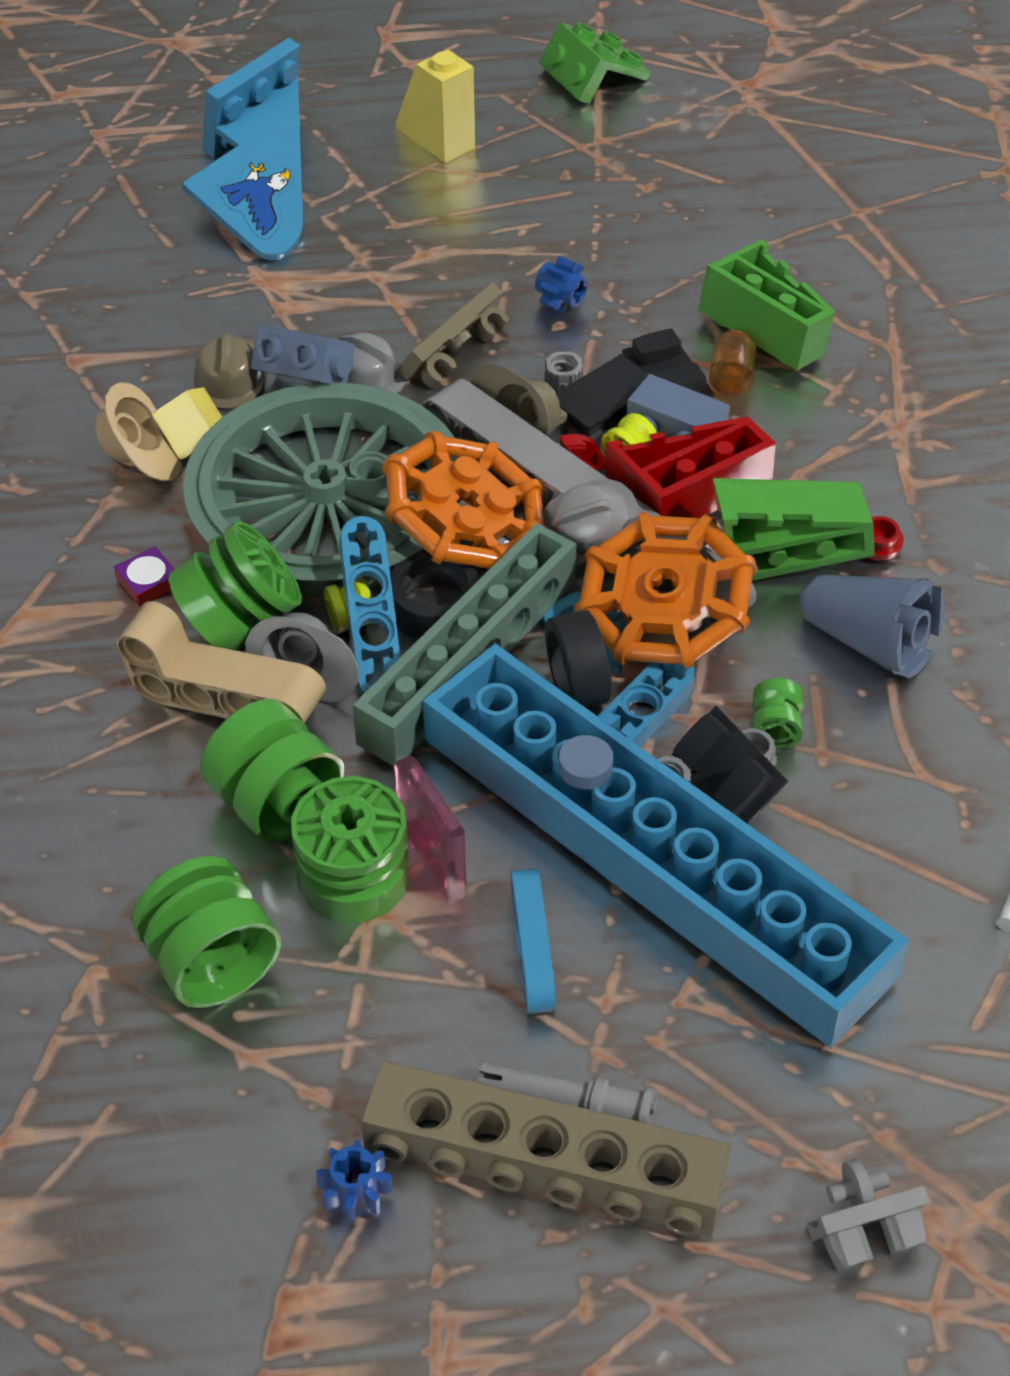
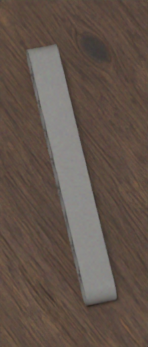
(481, 419)

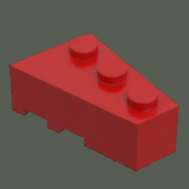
(678, 471)

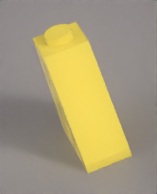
(440, 106)

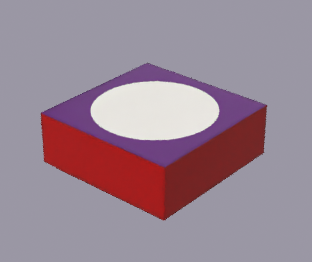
(145, 575)

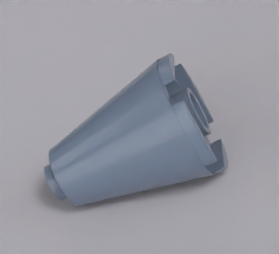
(878, 617)

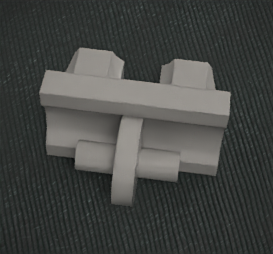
(844, 1228)

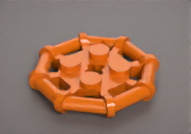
(439, 520)
(674, 611)

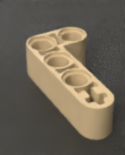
(208, 677)

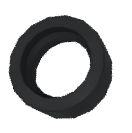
(419, 571)
(578, 658)

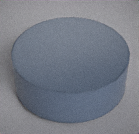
(585, 762)

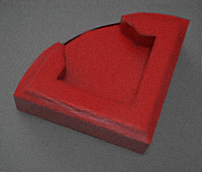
(584, 449)

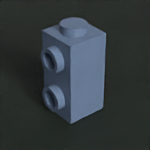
(302, 355)
(674, 407)

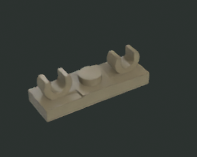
(453, 336)

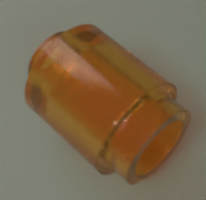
(732, 363)

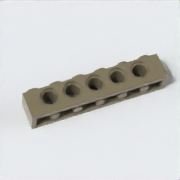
(576, 1134)

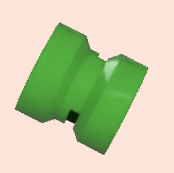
(777, 716)

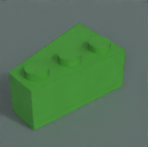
(762, 299)
(795, 522)

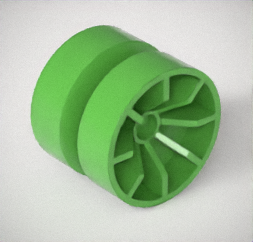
(265, 764)

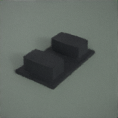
(664, 357)
(600, 394)
(729, 765)

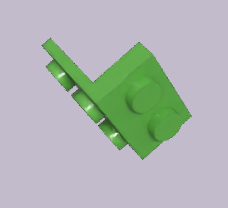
(582, 57)

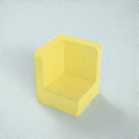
(187, 420)

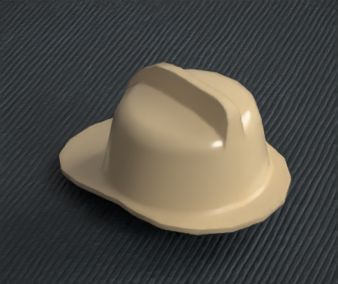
(132, 435)

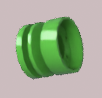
(234, 586)
(351, 849)
(205, 931)

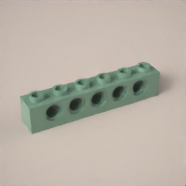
(493, 611)

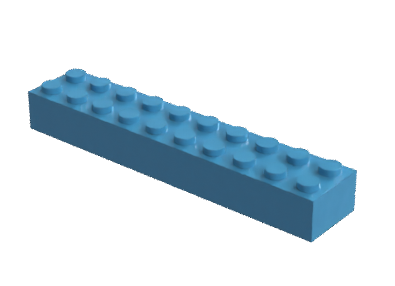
(670, 847)

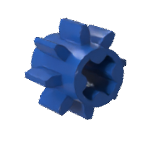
(561, 284)
(350, 1197)

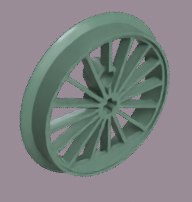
(309, 492)

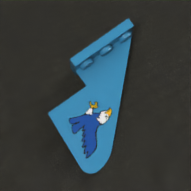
(258, 182)

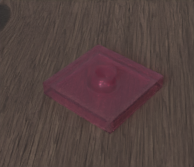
(432, 829)

